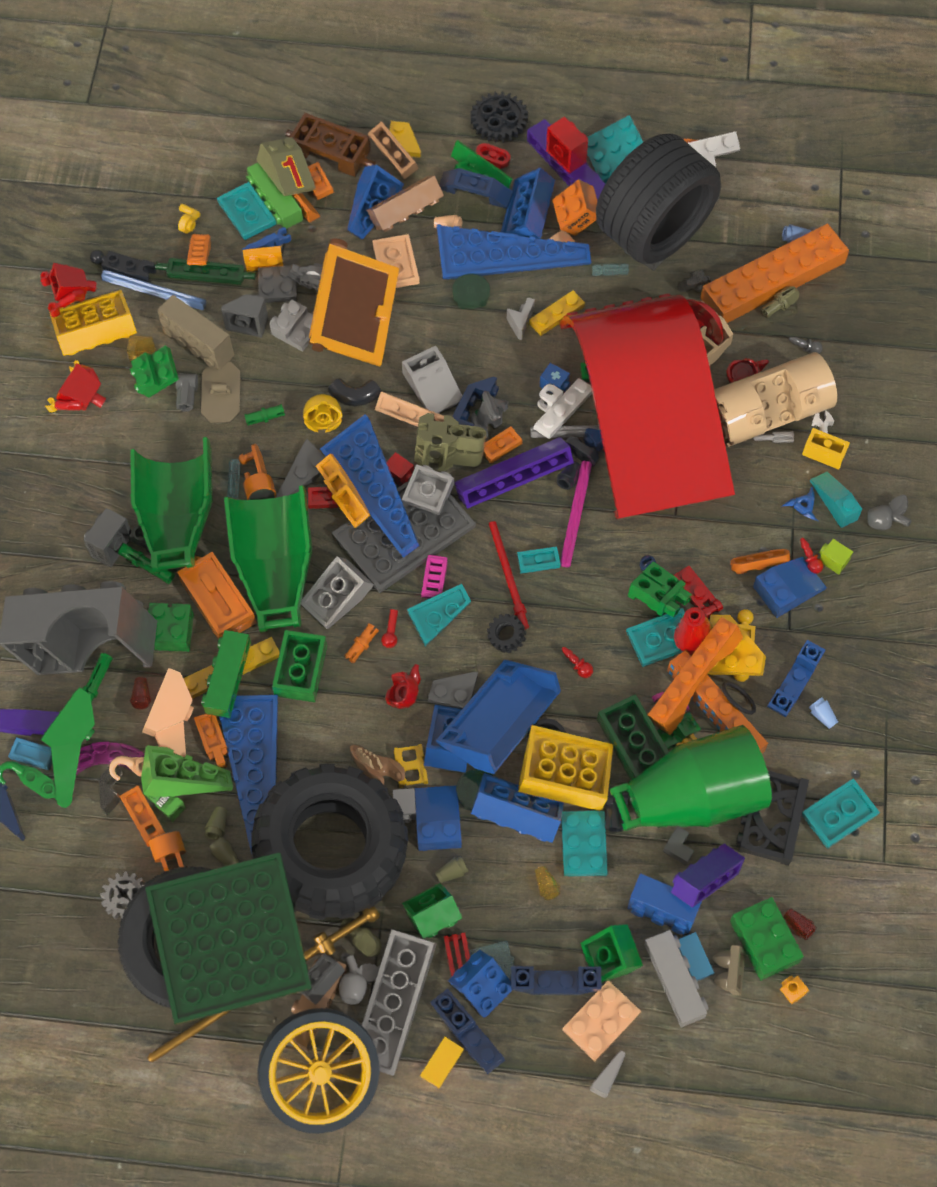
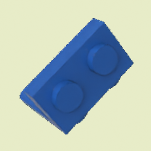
(482, 982)

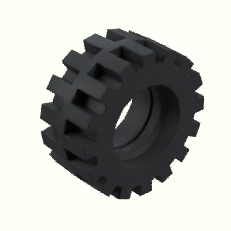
(514, 641)

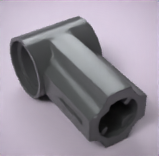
(186, 390)

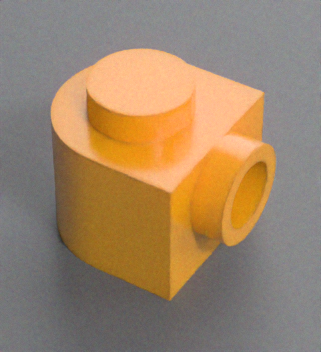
(794, 989)

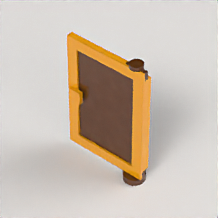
(353, 304)

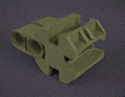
(448, 443)

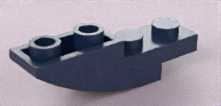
(467, 1031)

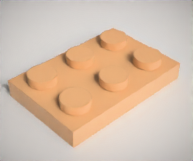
(398, 253)
(601, 1020)

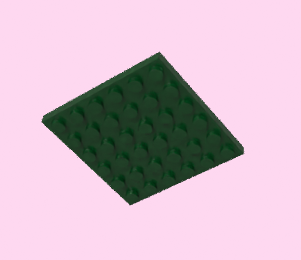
(228, 938)

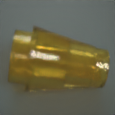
(547, 884)

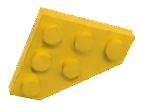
(744, 660)

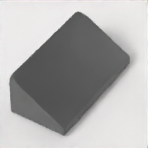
(322, 977)

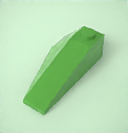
(174, 775)

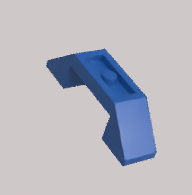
(796, 679)

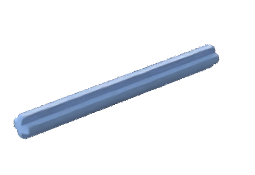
(152, 289)

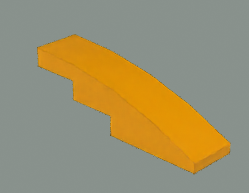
(343, 490)

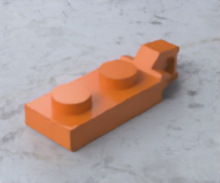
(212, 738)

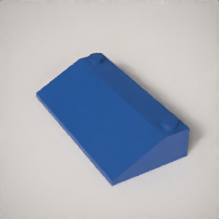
(500, 715)

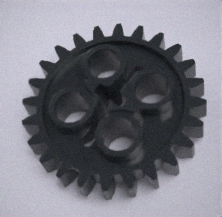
(499, 117)

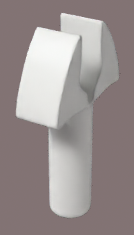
(829, 421)

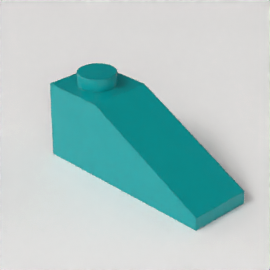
(837, 499)

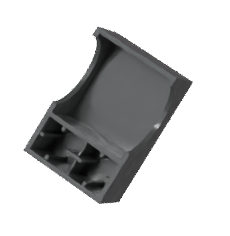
(63, 628)

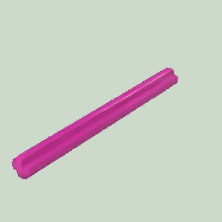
(575, 514)

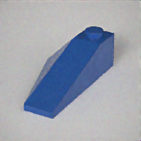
(372, 188)

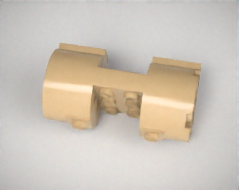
(775, 398)

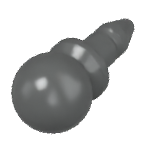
(808, 345)

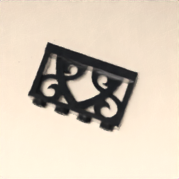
(787, 842)

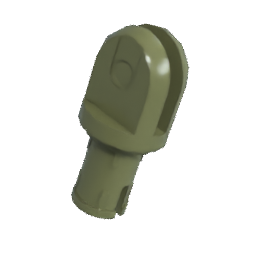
(781, 301)
(364, 940)

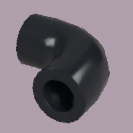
(354, 395)

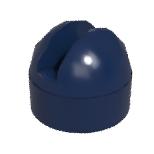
(645, 558)

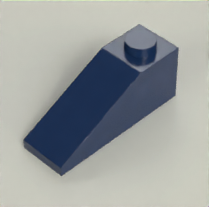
(8, 814)

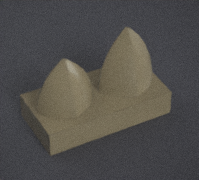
(733, 960)

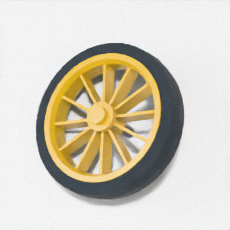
(318, 1071)

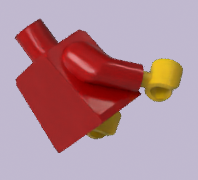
(78, 390)

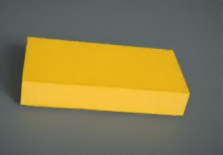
(442, 1062)

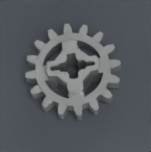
(117, 885)

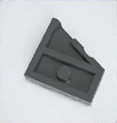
(453, 690)

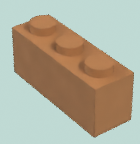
(393, 150)

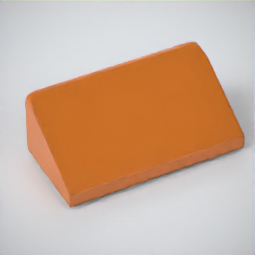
(308, 210)

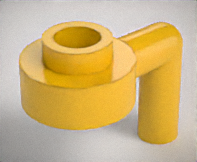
(187, 221)

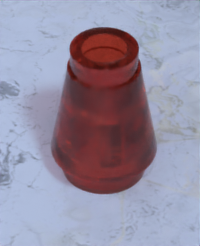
(140, 694)
(800, 924)

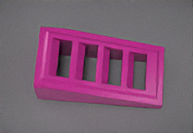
(434, 564)

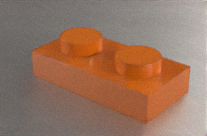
(322, 185)
(501, 444)

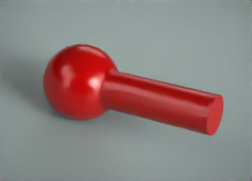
(389, 639)

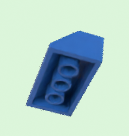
(529, 204)
(526, 813)

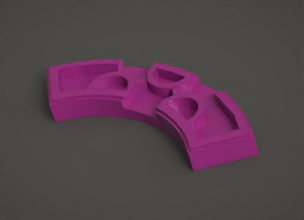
(104, 753)

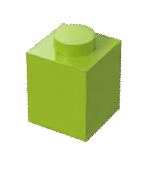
(835, 556)

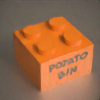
(576, 207)

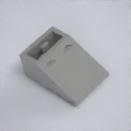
(432, 380)

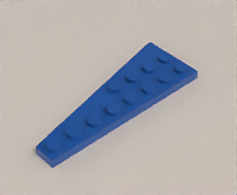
(499, 253)
(367, 468)

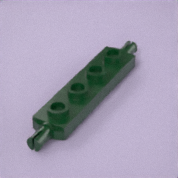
(210, 272)

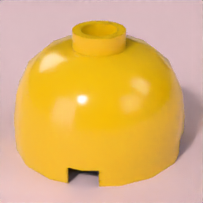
(322, 413)

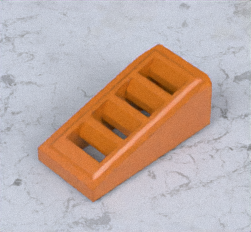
(199, 249)

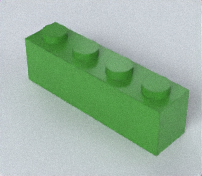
(283, 208)

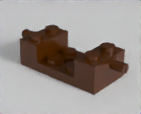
(347, 148)

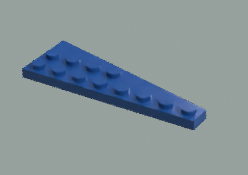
(252, 751)

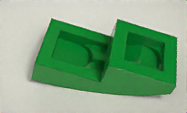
(683, 730)

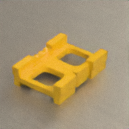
(417, 764)

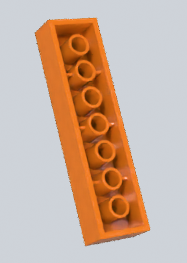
(768, 275)

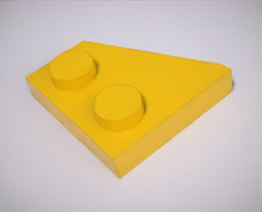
(404, 134)

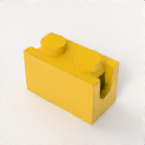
(825, 448)

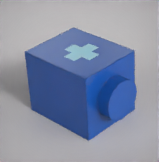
(555, 376)

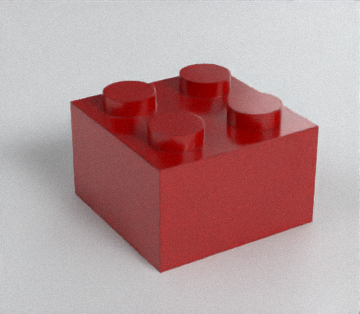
(567, 144)

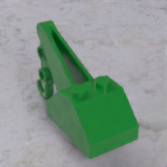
(65, 738)

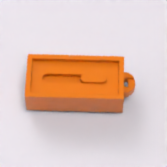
(216, 596)

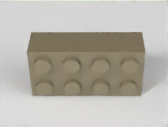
(195, 332)

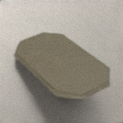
(220, 393)

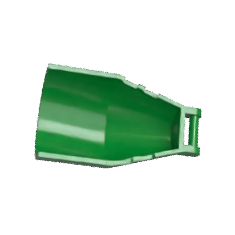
(172, 506)
(271, 553)
(699, 783)

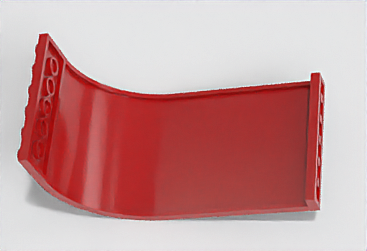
(654, 403)

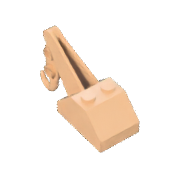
(164, 721)

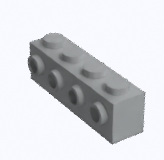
(676, 979)

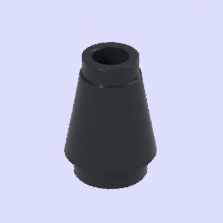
(567, 477)

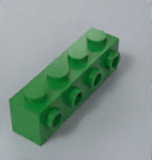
(227, 674)

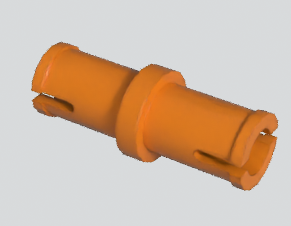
(361, 643)

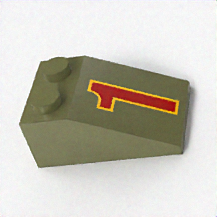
(286, 166)

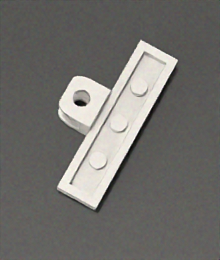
(717, 146)
(560, 406)

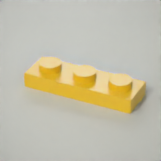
(555, 313)

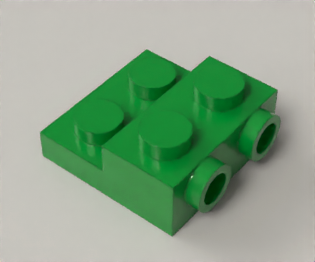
(154, 371)

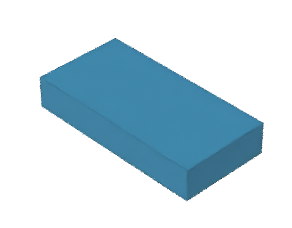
(31, 753)
(696, 956)

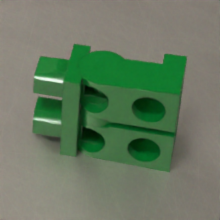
(659, 590)

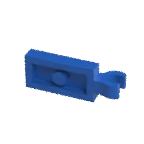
(270, 240)

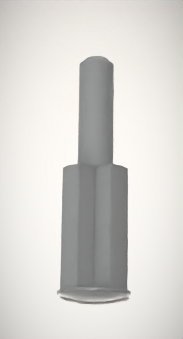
(777, 437)

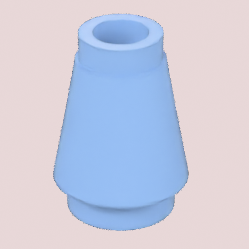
(823, 712)

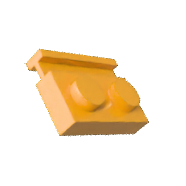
(262, 258)

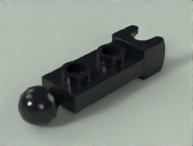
(124, 265)

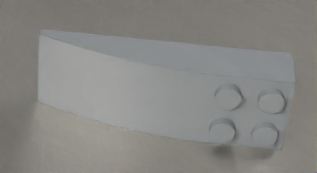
(396, 996)

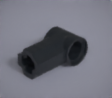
(613, 816)

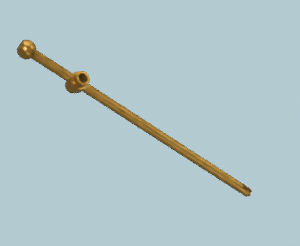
(323, 945)

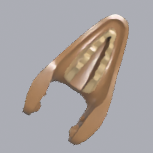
(375, 765)

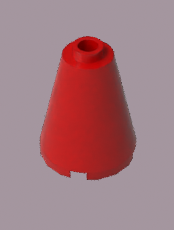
(692, 630)

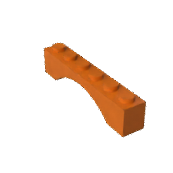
(673, 703)

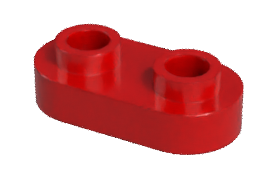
(498, 157)

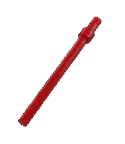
(518, 608)

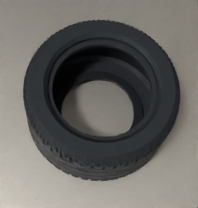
(658, 198)
(138, 937)

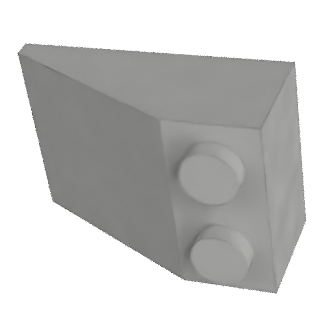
(336, 592)

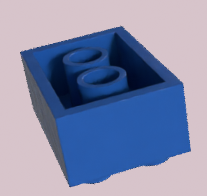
(657, 902)

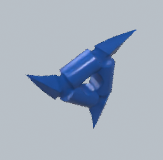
(808, 499)

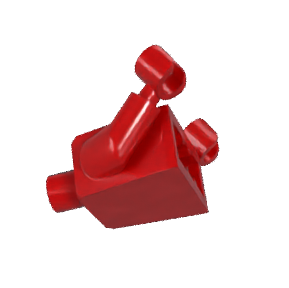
(68, 286)

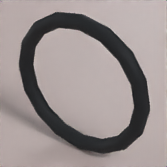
(736, 705)

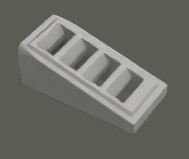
(605, 1080)

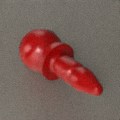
(813, 563)
(583, 668)

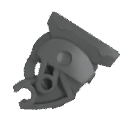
(306, 276)

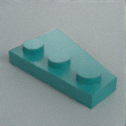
(438, 612)

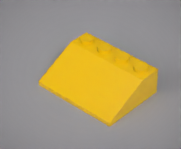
(93, 323)
(566, 768)

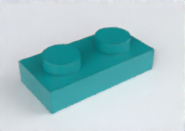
(538, 560)

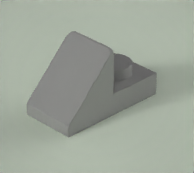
(520, 320)

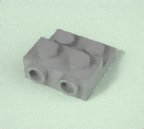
(292, 325)
(428, 489)

